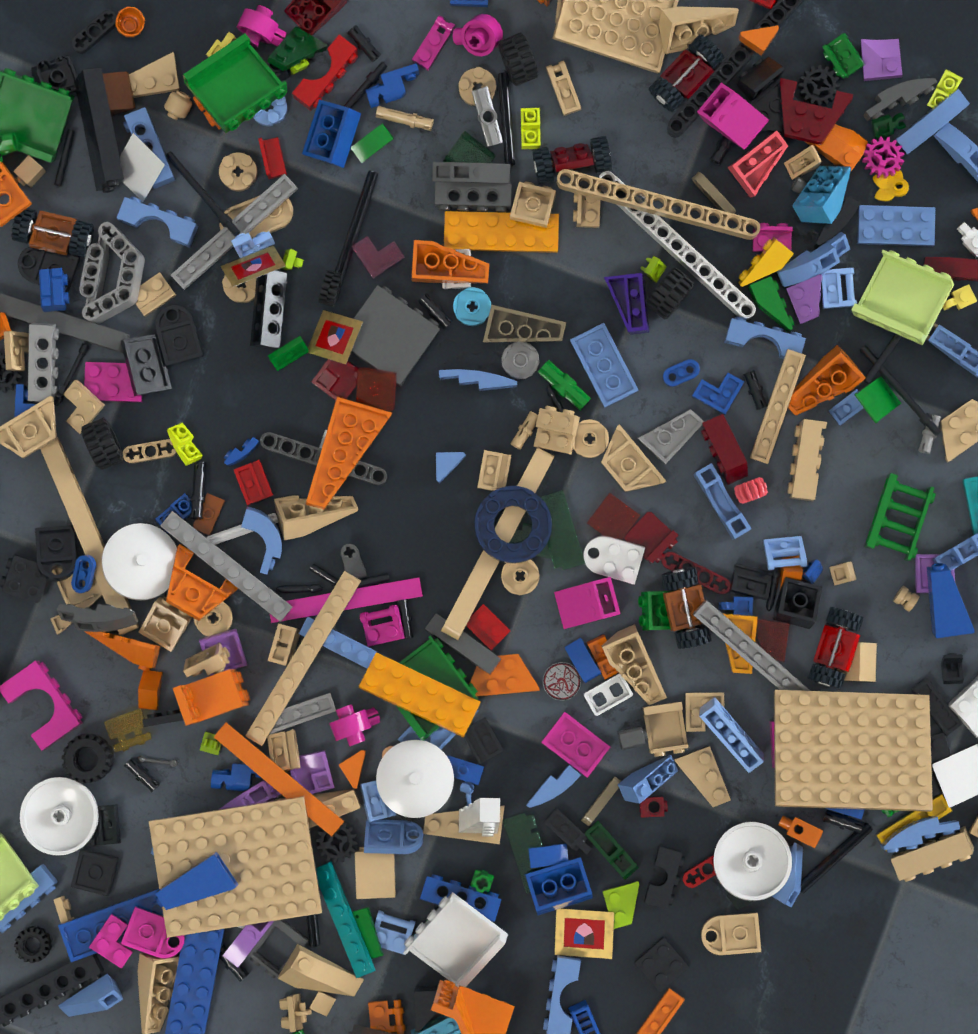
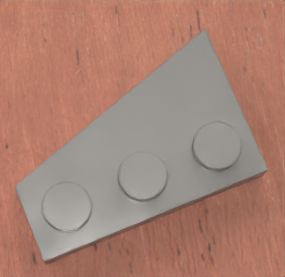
(671, 436)

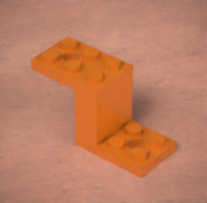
(17, 199)
(211, 696)

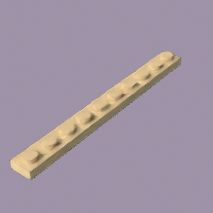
(303, 658)

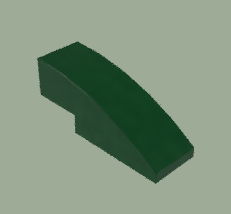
(611, 850)

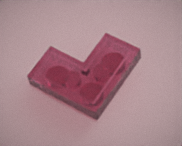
(376, 261)

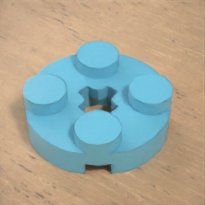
(465, 298)

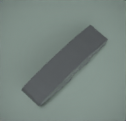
(465, 646)

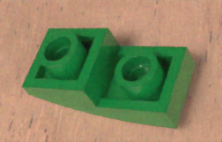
(372, 143)

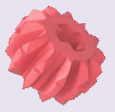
(750, 490)

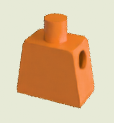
(810, 834)

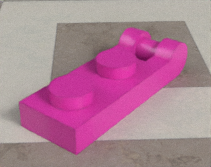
(433, 43)

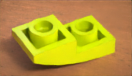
(947, 85)
(530, 128)
(182, 442)

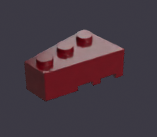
(725, 449)

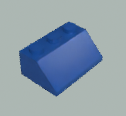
(331, 133)
(559, 886)

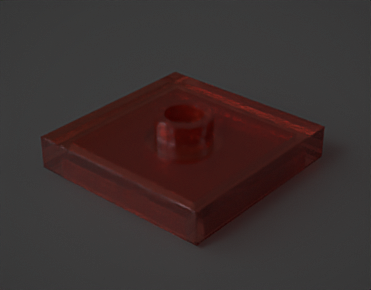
(376, 388)
(613, 518)

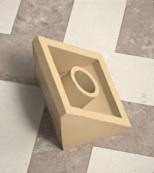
(863, 663)

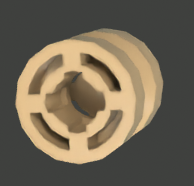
(906, 598)

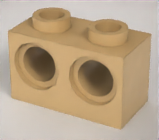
(284, 644)

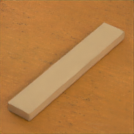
(777, 406)

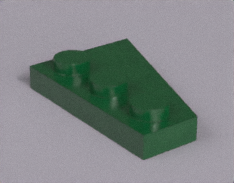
(295, 48)

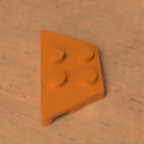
(508, 677)

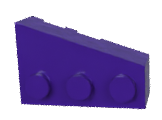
(631, 301)

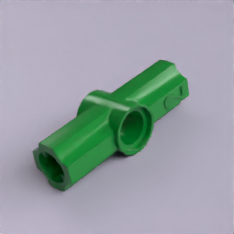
(564, 385)
(482, 881)

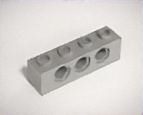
(40, 331)

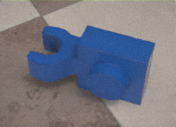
(739, 606)

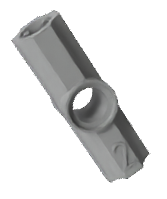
(484, 103)

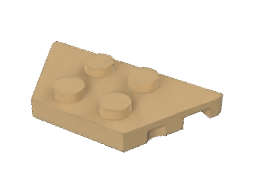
(30, 429)
(960, 429)
(629, 464)

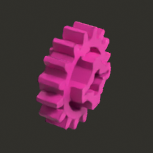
(890, 158)

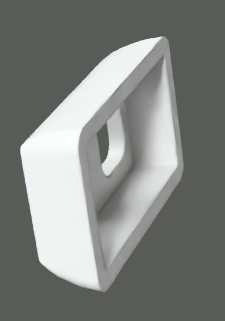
(611, 700)

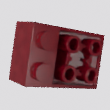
(313, 14)

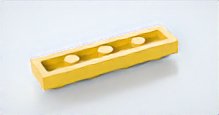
(940, 809)

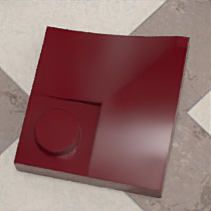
(337, 379)

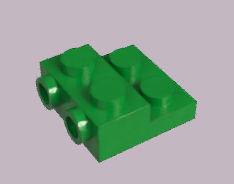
(653, 611)

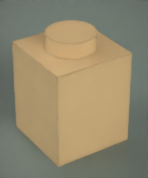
(29, 172)

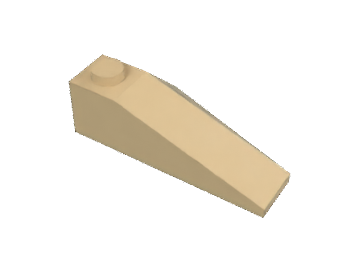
(683, 24)
(630, 658)

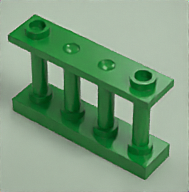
(880, 521)

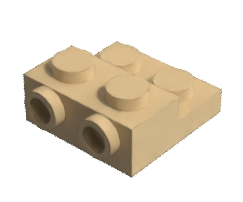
(533, 204)
(556, 430)
(165, 624)
(211, 659)

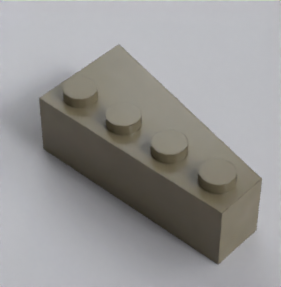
(518, 326)

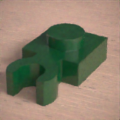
(884, 125)

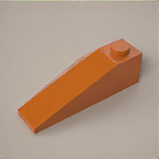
(842, 147)
(445, 265)
(829, 378)
(135, 651)

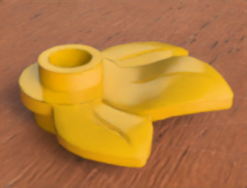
(888, 186)

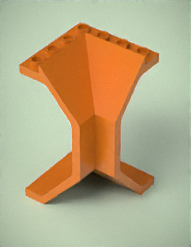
(472, 1010)

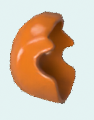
(130, 22)

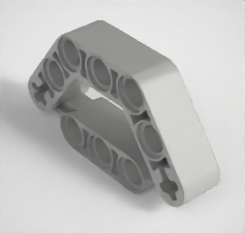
(94, 300)

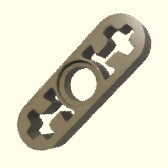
(712, 193)
(601, 801)

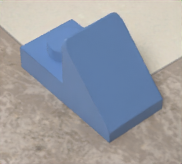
(846, 408)

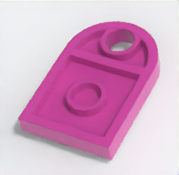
(148, 934)

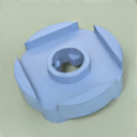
(272, 116)

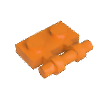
(379, 1016)

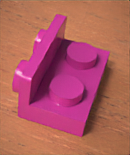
(780, 232)

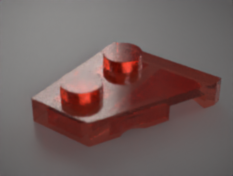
(773, 638)

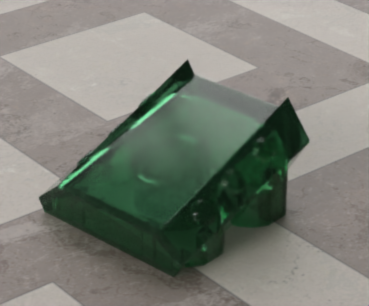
(469, 151)

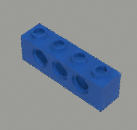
(434, 882)

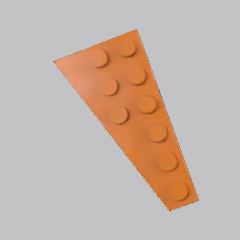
(347, 439)

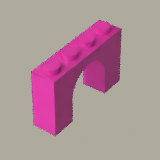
(64, 717)

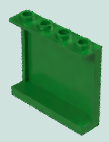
(234, 84)
(33, 113)
(434, 663)

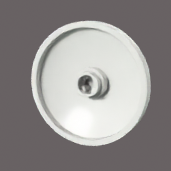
(139, 561)
(415, 778)
(59, 816)
(752, 861)

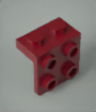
(653, 536)

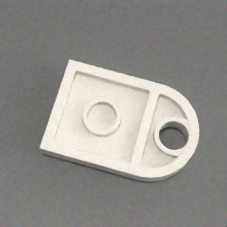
(615, 558)

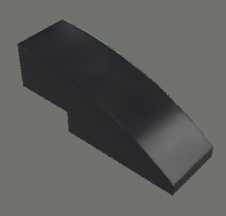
(847, 211)

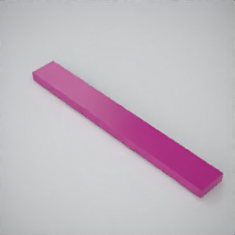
(361, 598)

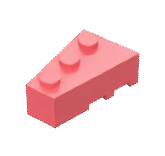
(757, 163)

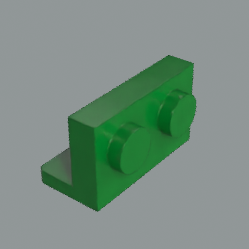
(843, 56)

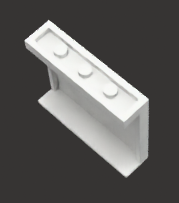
(456, 940)

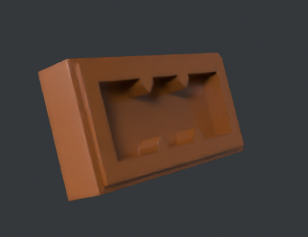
(211, 511)

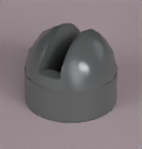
(798, 185)

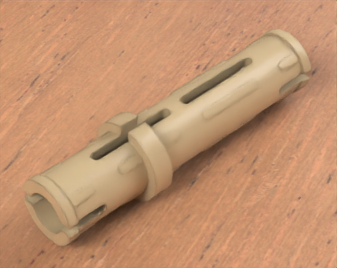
(412, 120)

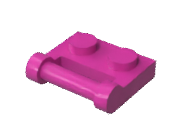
(382, 632)

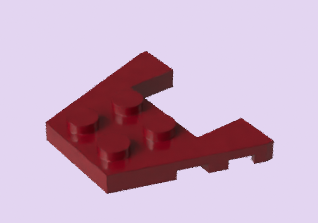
(809, 121)

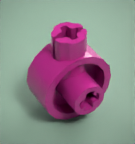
(260, 27)
(479, 35)
(352, 724)

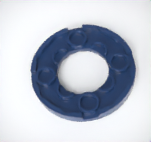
(517, 497)

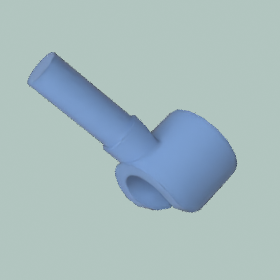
(467, 788)

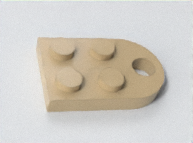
(733, 934)

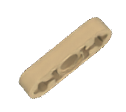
(137, 458)

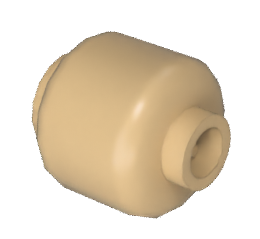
(178, 105)

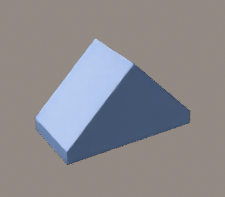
(446, 463)

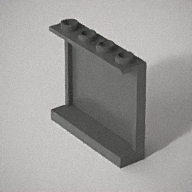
(392, 334)

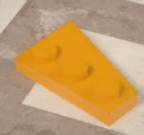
(748, 625)

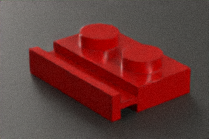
(253, 482)
(487, 627)

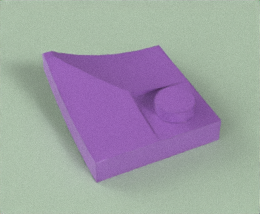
(881, 59)
(314, 772)

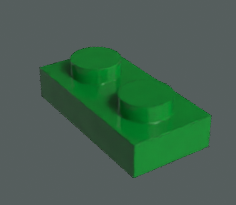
(288, 353)

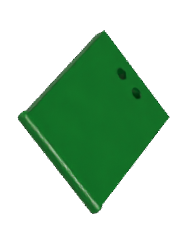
(877, 399)
(368, 932)

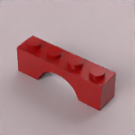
(310, 91)

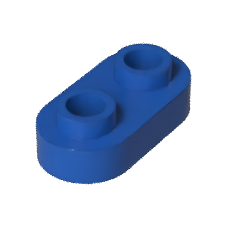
(680, 373)
(85, 573)

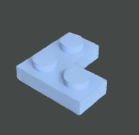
(246, 245)

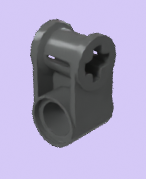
(353, 565)

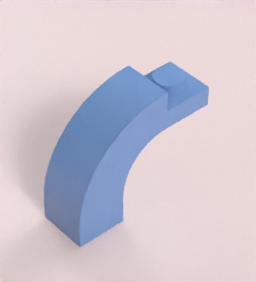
(268, 530)

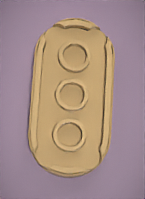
(275, 221)

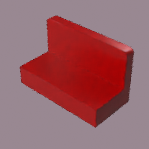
(272, 157)

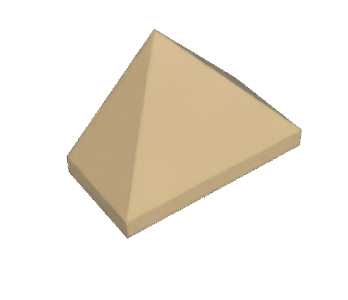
(803, 162)

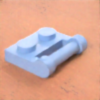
(832, 288)
(784, 548)
(389, 938)

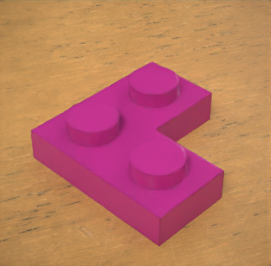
(106, 942)

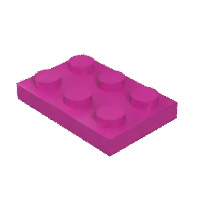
(109, 382)
(575, 744)

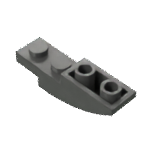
(905, 93)
(471, 172)
(100, 620)

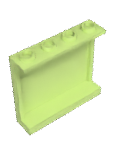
(904, 297)
(15, 879)

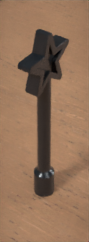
(59, 396)

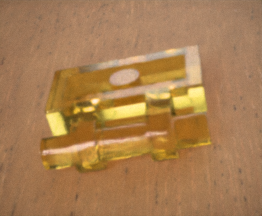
(126, 724)

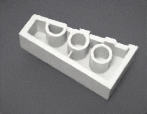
(480, 817)

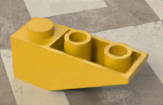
(769, 261)

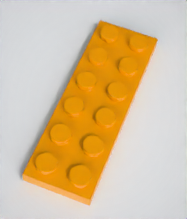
(498, 233)
(419, 694)

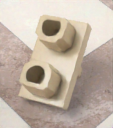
(296, 1011)

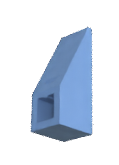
(647, 779)
(793, 885)
(94, 998)

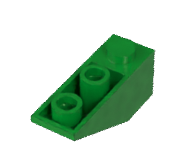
(768, 300)

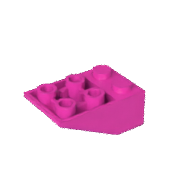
(732, 116)
(587, 603)

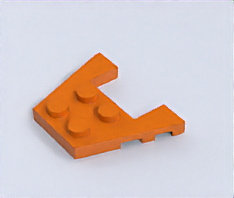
(191, 592)

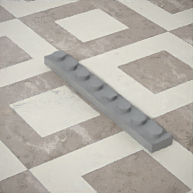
(245, 222)
(226, 566)
(747, 648)

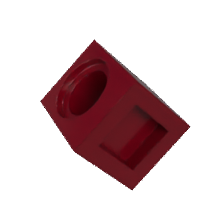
(644, 811)

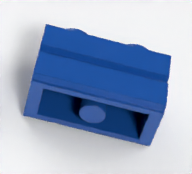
(53, 289)

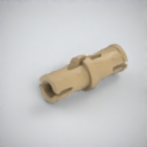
(525, 430)

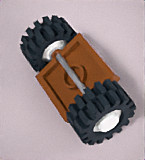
(52, 232)
(682, 604)

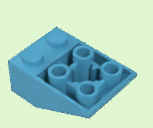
(823, 195)

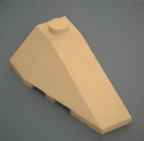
(299, 519)
(316, 973)
(156, 987)

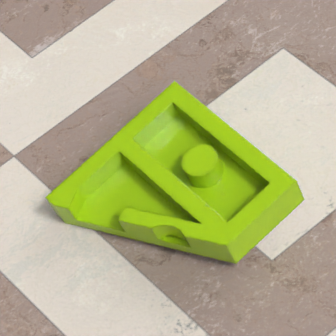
(622, 902)

